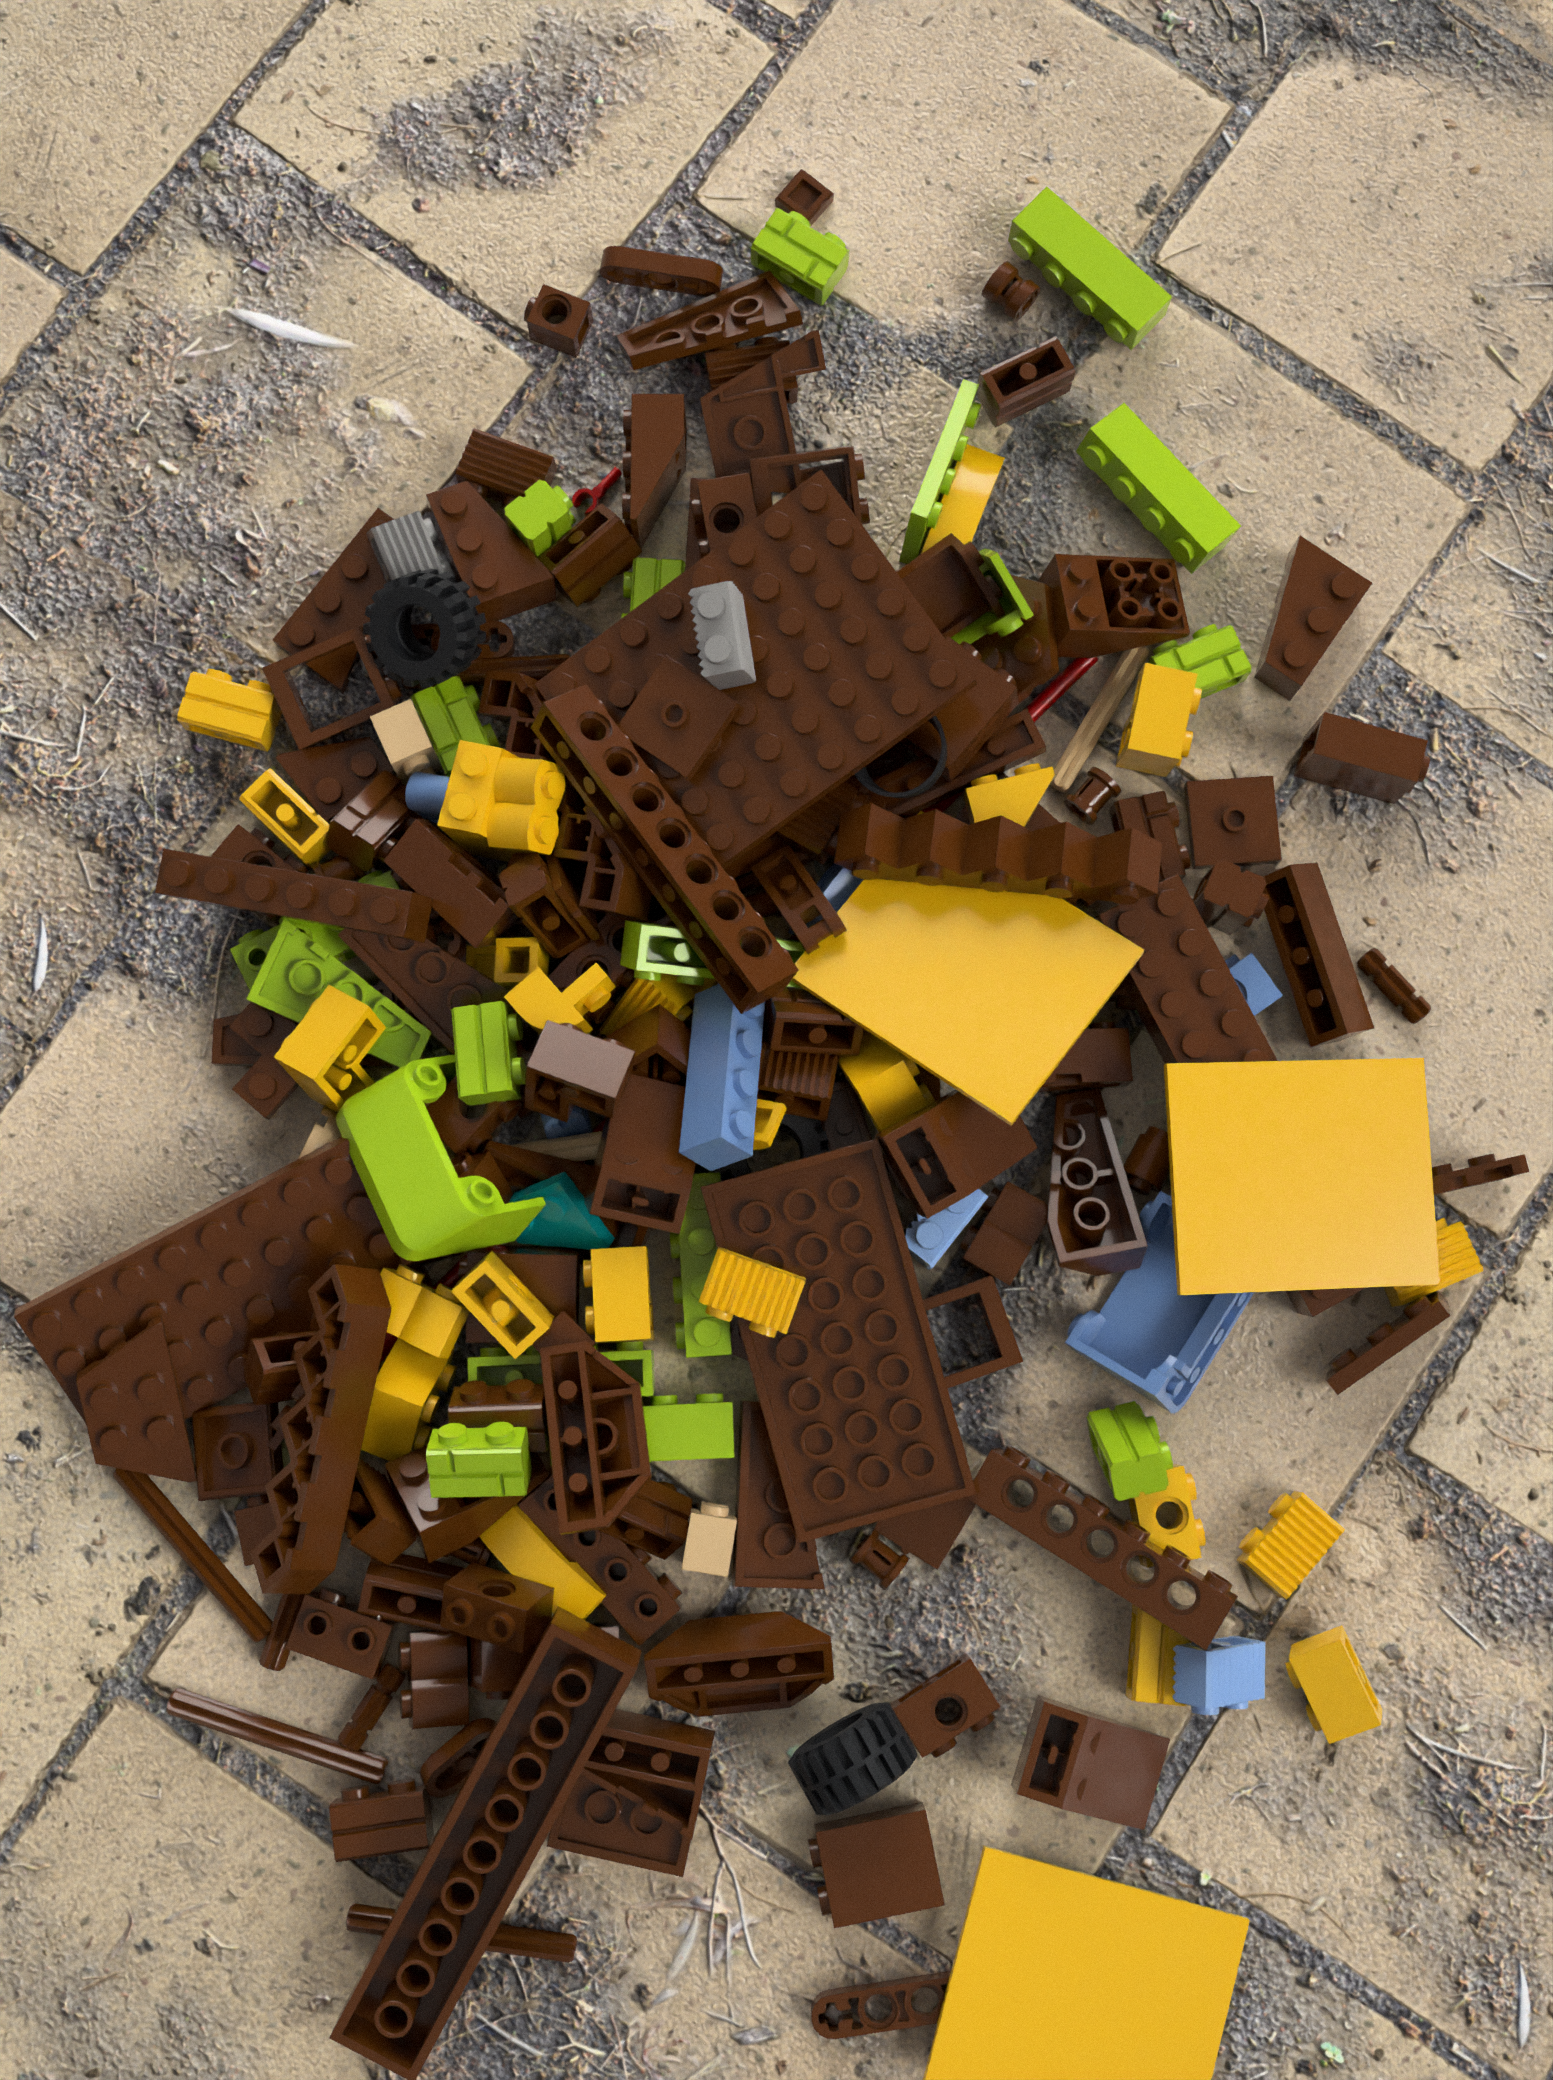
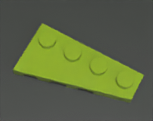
(939, 473)
(301, 970)

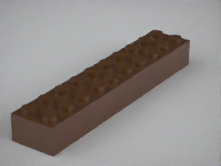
(1194, 1004)
(486, 1844)

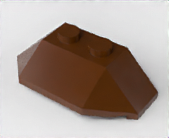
(593, 1436)
(739, 1664)

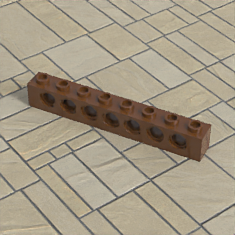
(664, 848)
(450, 1112)

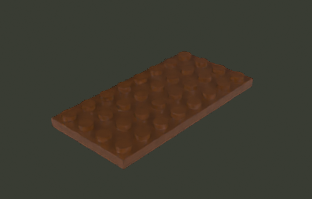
(218, 1278)
(857, 1378)

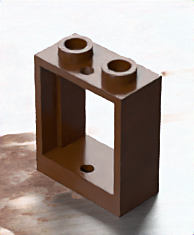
(852, 472)
(291, 701)
(996, 1322)

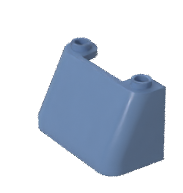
(1149, 1332)

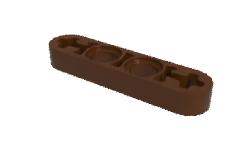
(896, 1990)

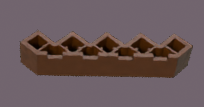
(998, 855)
(610, 879)
(324, 1431)

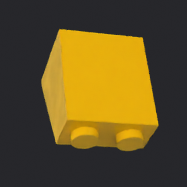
(471, 798)

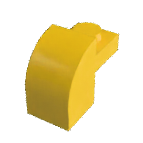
(509, 960)
(540, 1000)

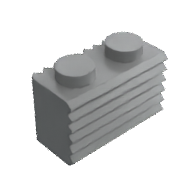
(406, 547)
(722, 635)

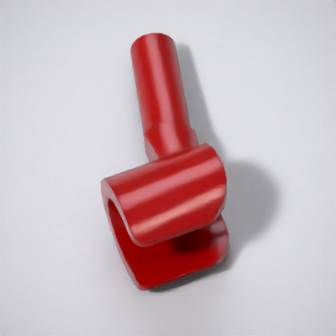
(597, 492)

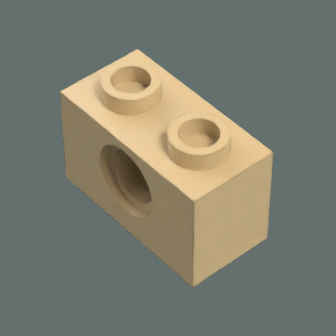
(406, 741)
(709, 1540)

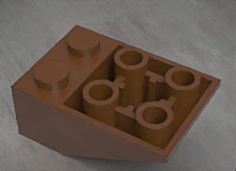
(652, 459)
(1114, 603)
(951, 1150)
(638, 1159)
(448, 1523)
(1089, 1764)

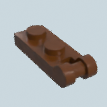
(797, 898)

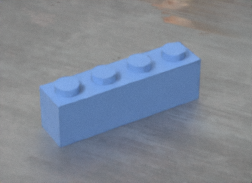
(721, 1081)

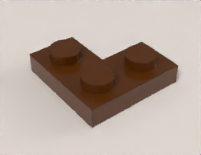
(266, 1082)

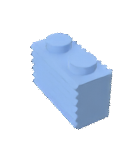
(933, 1236)
(1221, 1676)

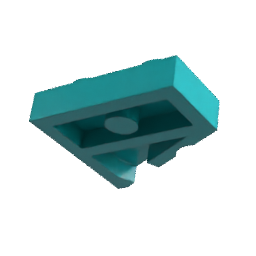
(564, 1217)

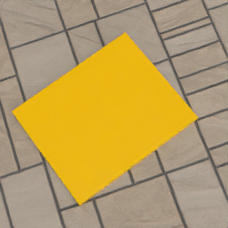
(970, 981)
(1300, 1175)
(1083, 1980)

